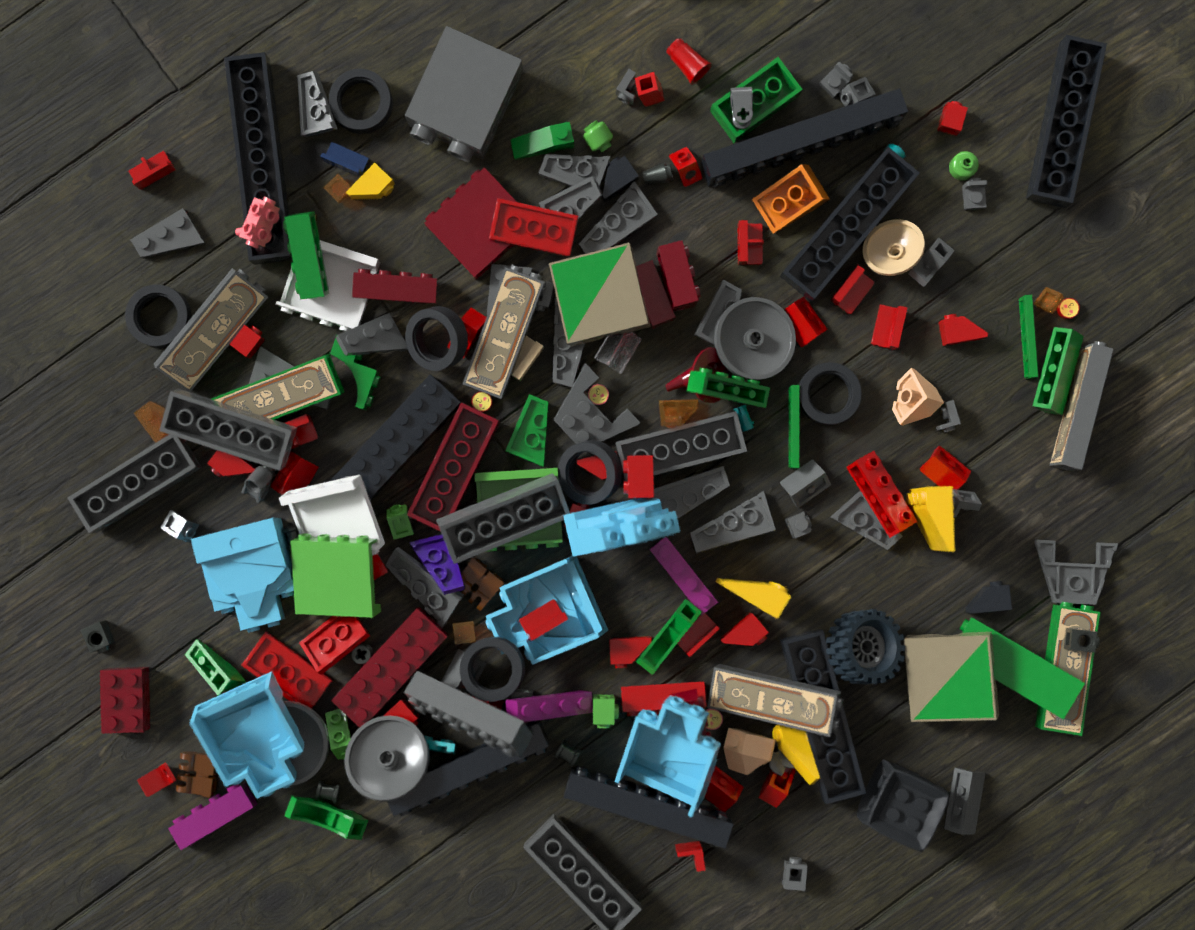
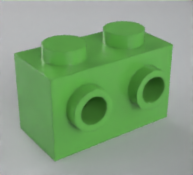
(604, 710)

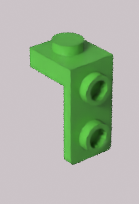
(338, 732)

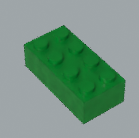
(771, 89)

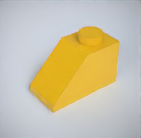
(372, 185)

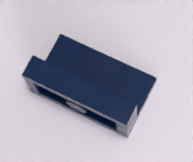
(345, 159)

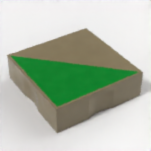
(599, 294)
(951, 677)

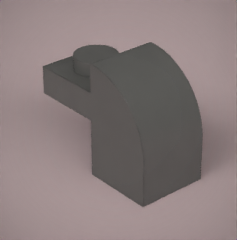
(931, 262)

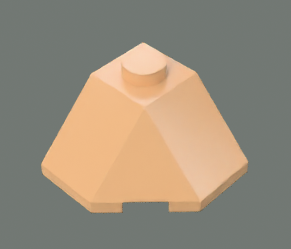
(915, 399)
(747, 750)

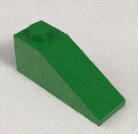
(543, 141)
(213, 668)

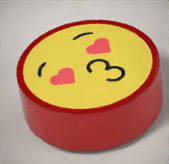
(1068, 308)
(481, 401)

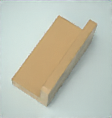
(527, 356)

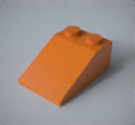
(790, 198)

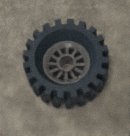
(880, 647)

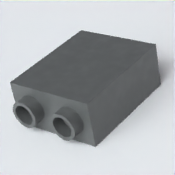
(463, 95)

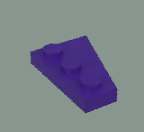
(437, 561)

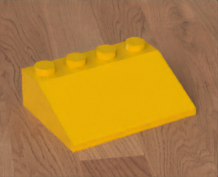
(934, 515)
(766, 596)

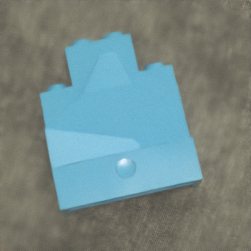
(619, 525)
(247, 571)
(570, 589)
(250, 736)
(671, 752)

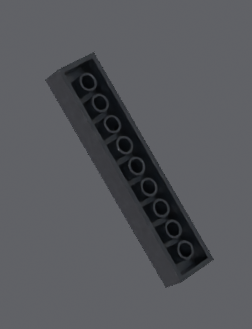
(804, 138)
(258, 146)

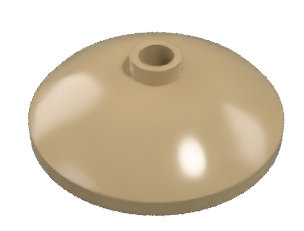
(893, 238)

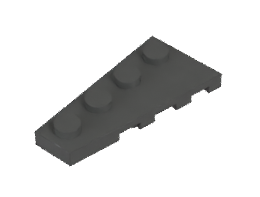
(619, 222)
(565, 358)
(269, 364)
(692, 491)
(741, 523)

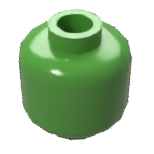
(598, 136)
(963, 165)

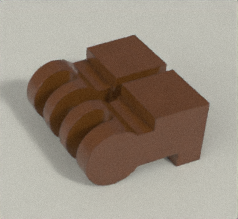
(488, 583)
(204, 781)

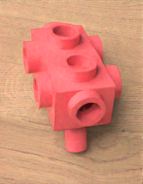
(259, 222)

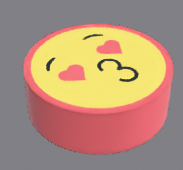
(598, 394)
(714, 719)

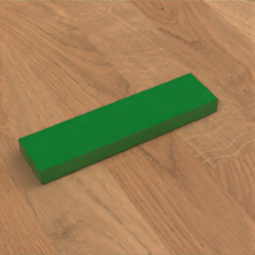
(1028, 337)
(794, 427)

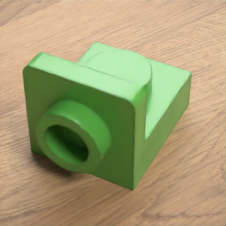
(399, 521)

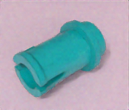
(744, 418)

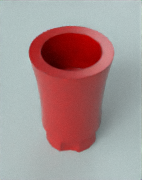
(688, 61)

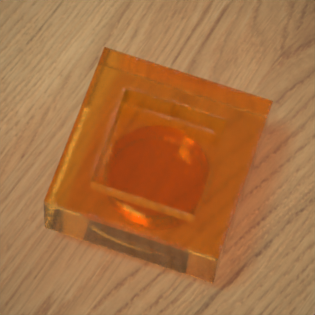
(337, 188)
(1049, 300)
(464, 632)

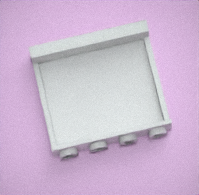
(338, 305)
(334, 509)

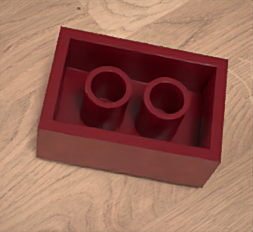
(678, 275)
(125, 700)

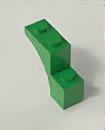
(365, 377)
(668, 636)
(320, 813)

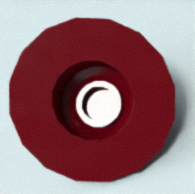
(706, 359)

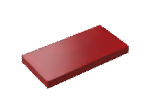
(533, 227)
(293, 673)

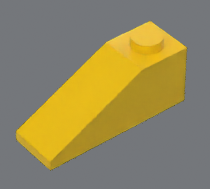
(796, 748)

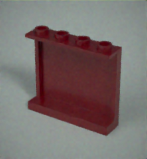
(466, 223)

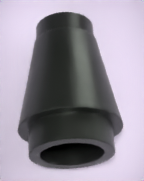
(658, 174)

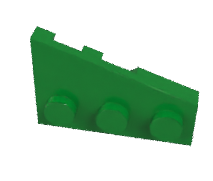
(530, 432)

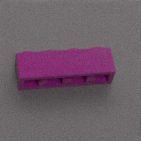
(683, 575)
(550, 705)
(212, 816)

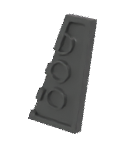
(423, 586)

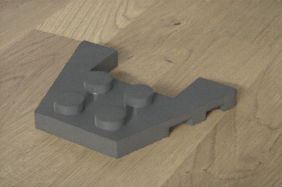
(583, 420)
(1074, 581)

